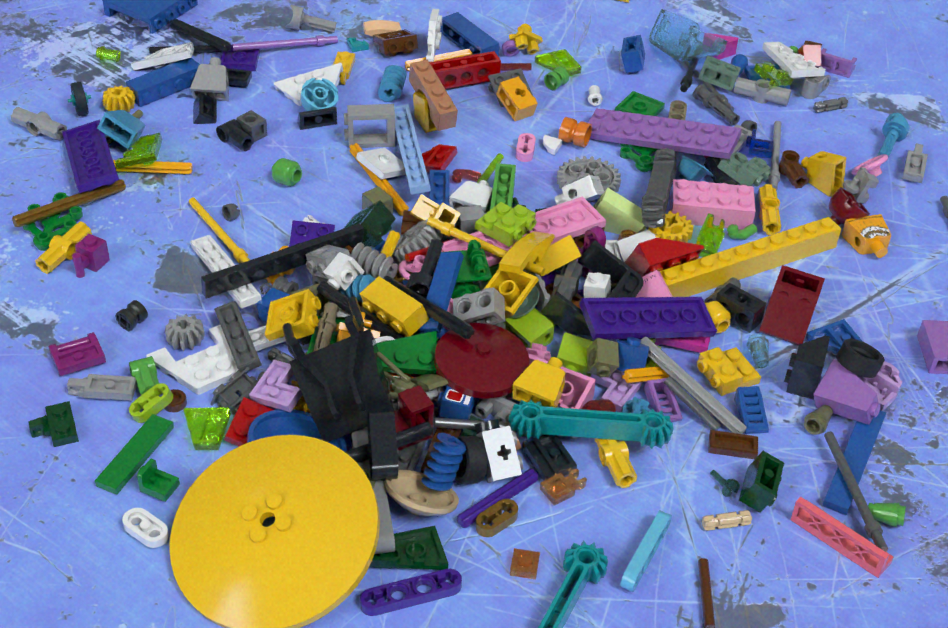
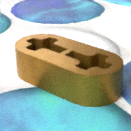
(497, 518)

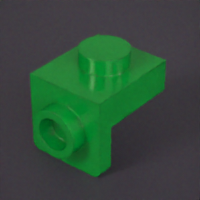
(156, 482)

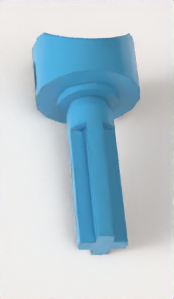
(894, 130)

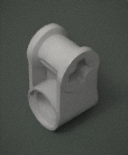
(814, 86)

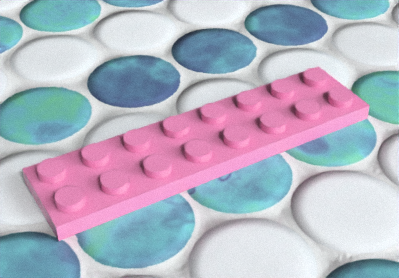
(561, 220)

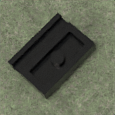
(549, 456)

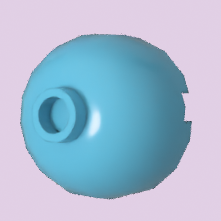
(318, 94)

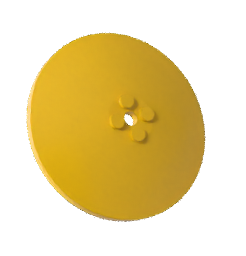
(284, 571)

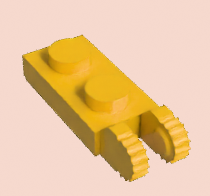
(347, 60)

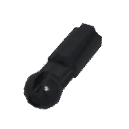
(718, 175)

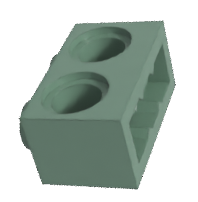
(719, 73)

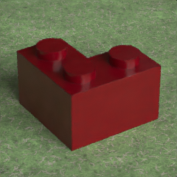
(413, 409)

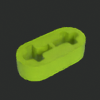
(151, 402)

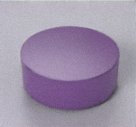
(509, 48)

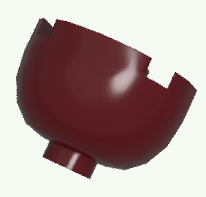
(844, 207)

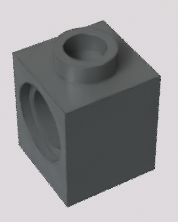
(253, 125)

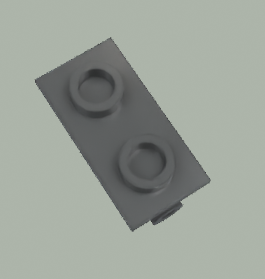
(238, 383)

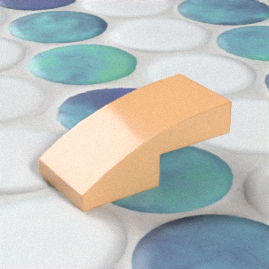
(380, 26)

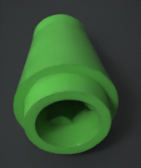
(888, 513)

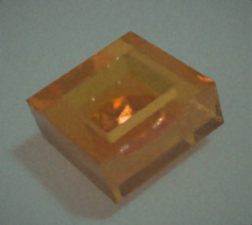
(524, 563)

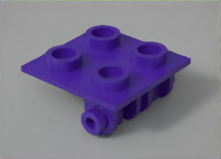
(305, 231)

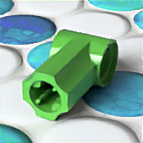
(144, 372)

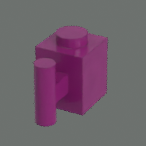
(90, 254)

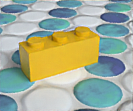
(394, 306)

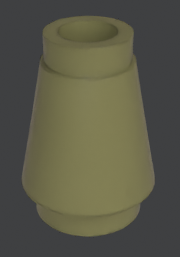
(818, 420)

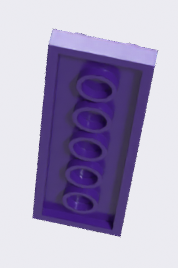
(89, 157)
(647, 317)

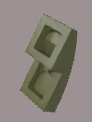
(429, 381)

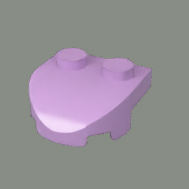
(885, 384)

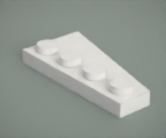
(791, 62)

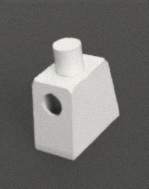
(588, 187)
(472, 195)

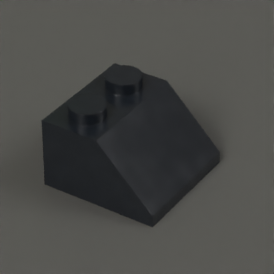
(807, 367)

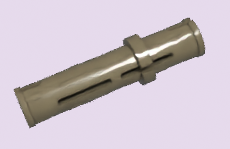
(326, 326)

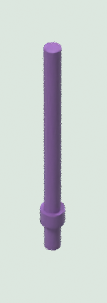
(319, 40)

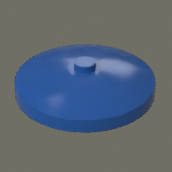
(287, 423)

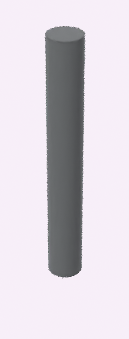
(692, 404)

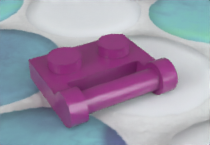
(77, 354)

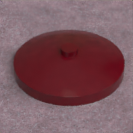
(484, 363)

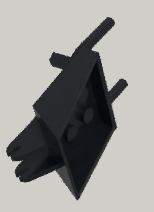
(341, 379)

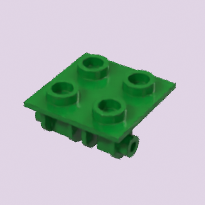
(474, 264)

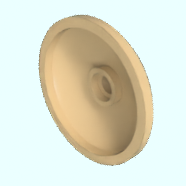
(419, 499)

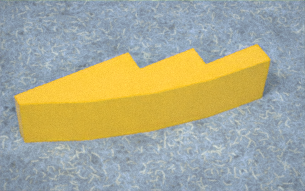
(526, 252)

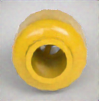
(719, 315)

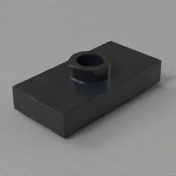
(239, 77)

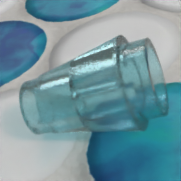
(759, 349)

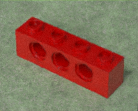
(467, 69)

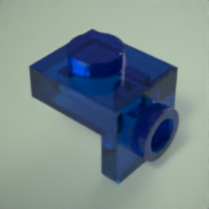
(759, 147)

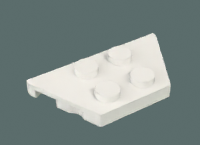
(434, 34)
(165, 55)
(293, 85)

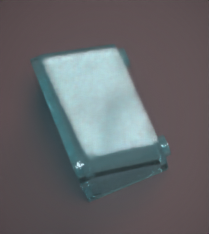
(683, 39)

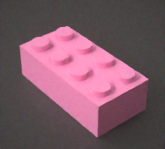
(723, 200)

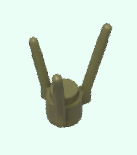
(399, 384)

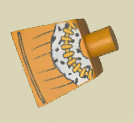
(867, 235)

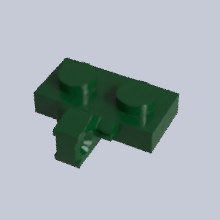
(57, 424)

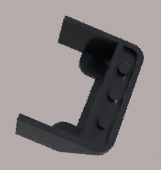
(624, 283)

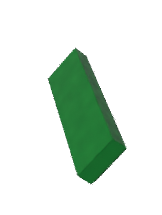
(134, 454)

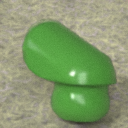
(742, 234)

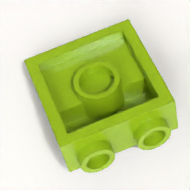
(506, 223)

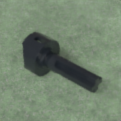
(421, 281)

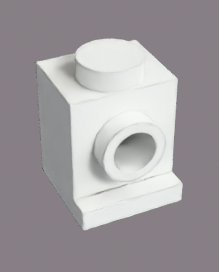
(342, 271)

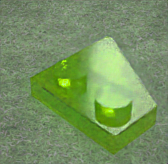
(559, 59)
(776, 77)
(207, 426)

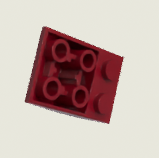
(791, 305)

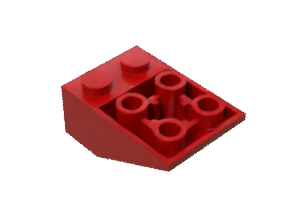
(661, 254)

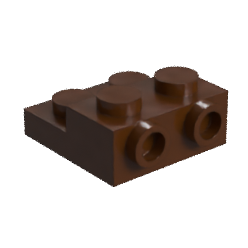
(396, 41)

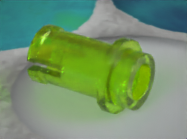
(109, 54)

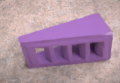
(658, 385)

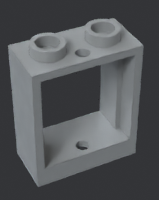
(370, 112)

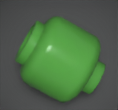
(286, 172)

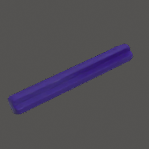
(507, 491)

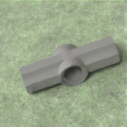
(762, 91)
(38, 123)

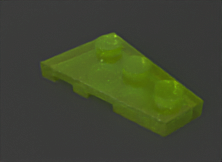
(143, 151)

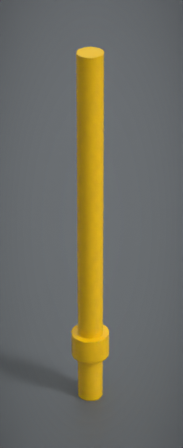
(449, 230)
(238, 253)

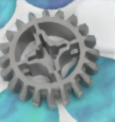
(414, 239)

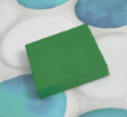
(640, 104)

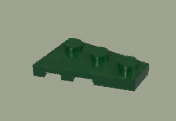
(414, 550)

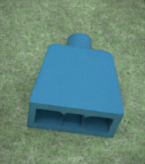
(124, 128)

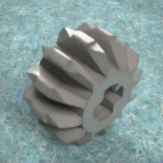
(184, 332)

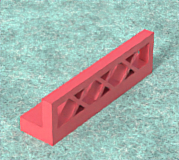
(840, 537)

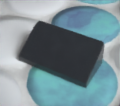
(204, 109)
(317, 118)

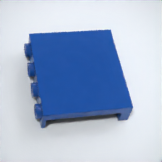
(154, 12)

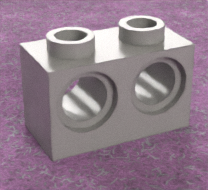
(320, 258)
(480, 307)

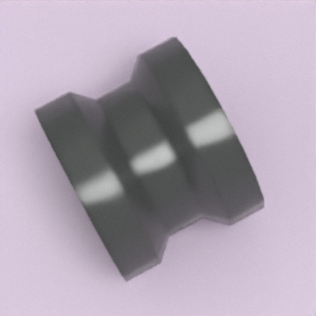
(284, 285)

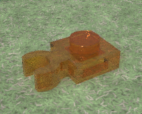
(562, 488)

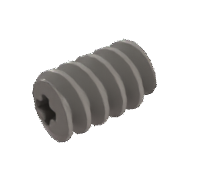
(373, 262)

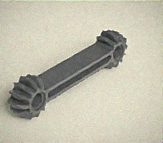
(659, 188)

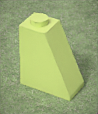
(619, 213)

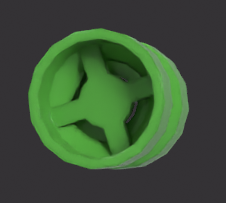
(555, 79)

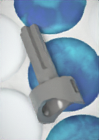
(299, 18)

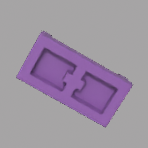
(837, 65)

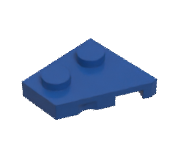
(838, 333)

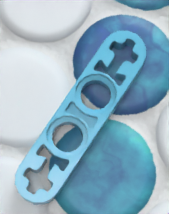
(646, 551)

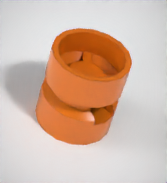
(576, 132)

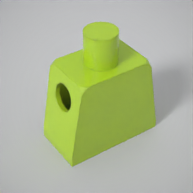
(532, 328)
(574, 353)

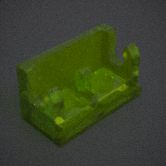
(710, 236)

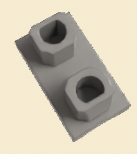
(860, 184)
(498, 407)

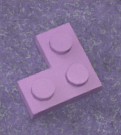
(273, 387)
(618, 390)

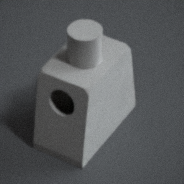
(211, 80)

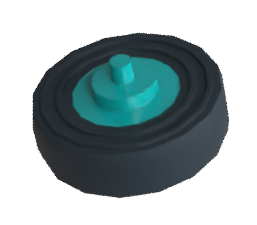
(79, 98)

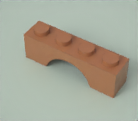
(442, 109)

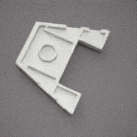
(203, 369)

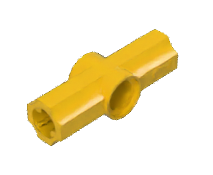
(769, 209)
(62, 247)
(616, 457)

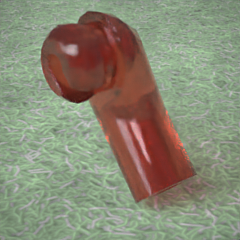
(467, 174)

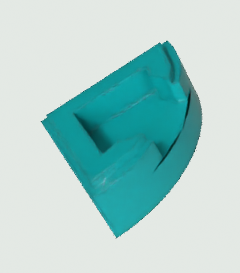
(356, 45)

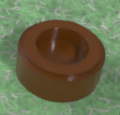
(178, 403)

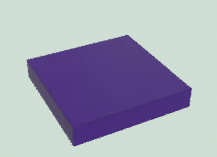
(241, 59)

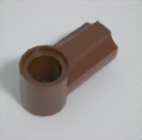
(792, 169)

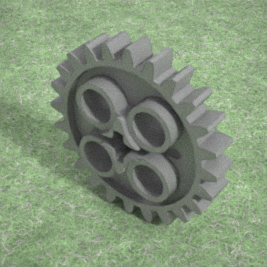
(583, 167)

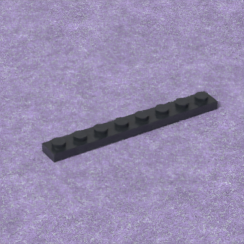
(276, 262)

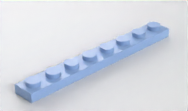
(410, 151)

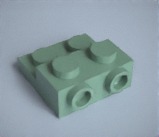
(745, 171)

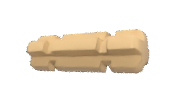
(726, 520)

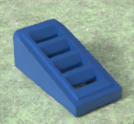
(756, 412)

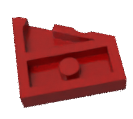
(439, 157)

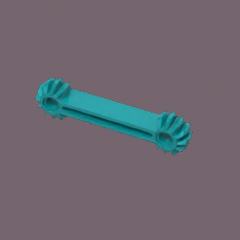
(647, 427)
(583, 565)

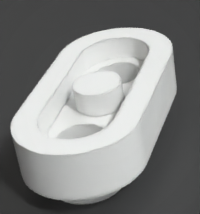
(148, 527)

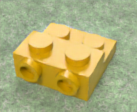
(296, 309)
(727, 370)

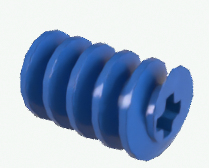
(446, 463)

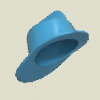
(691, 170)

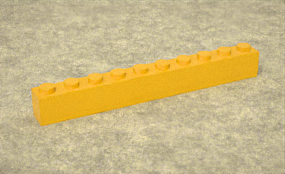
(751, 258)

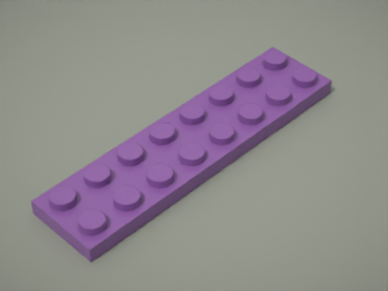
(664, 133)

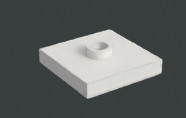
(381, 163)

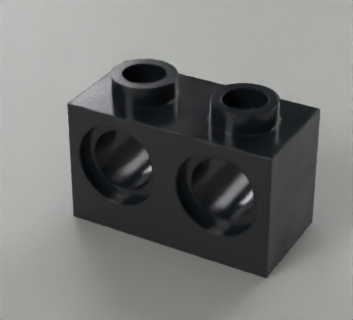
(744, 308)

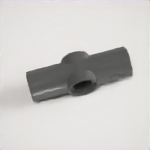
(568, 280)

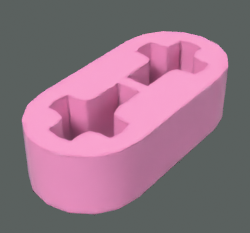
(525, 147)

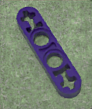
(409, 587)

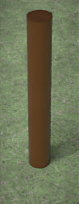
(706, 593)

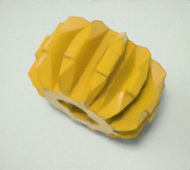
(118, 99)

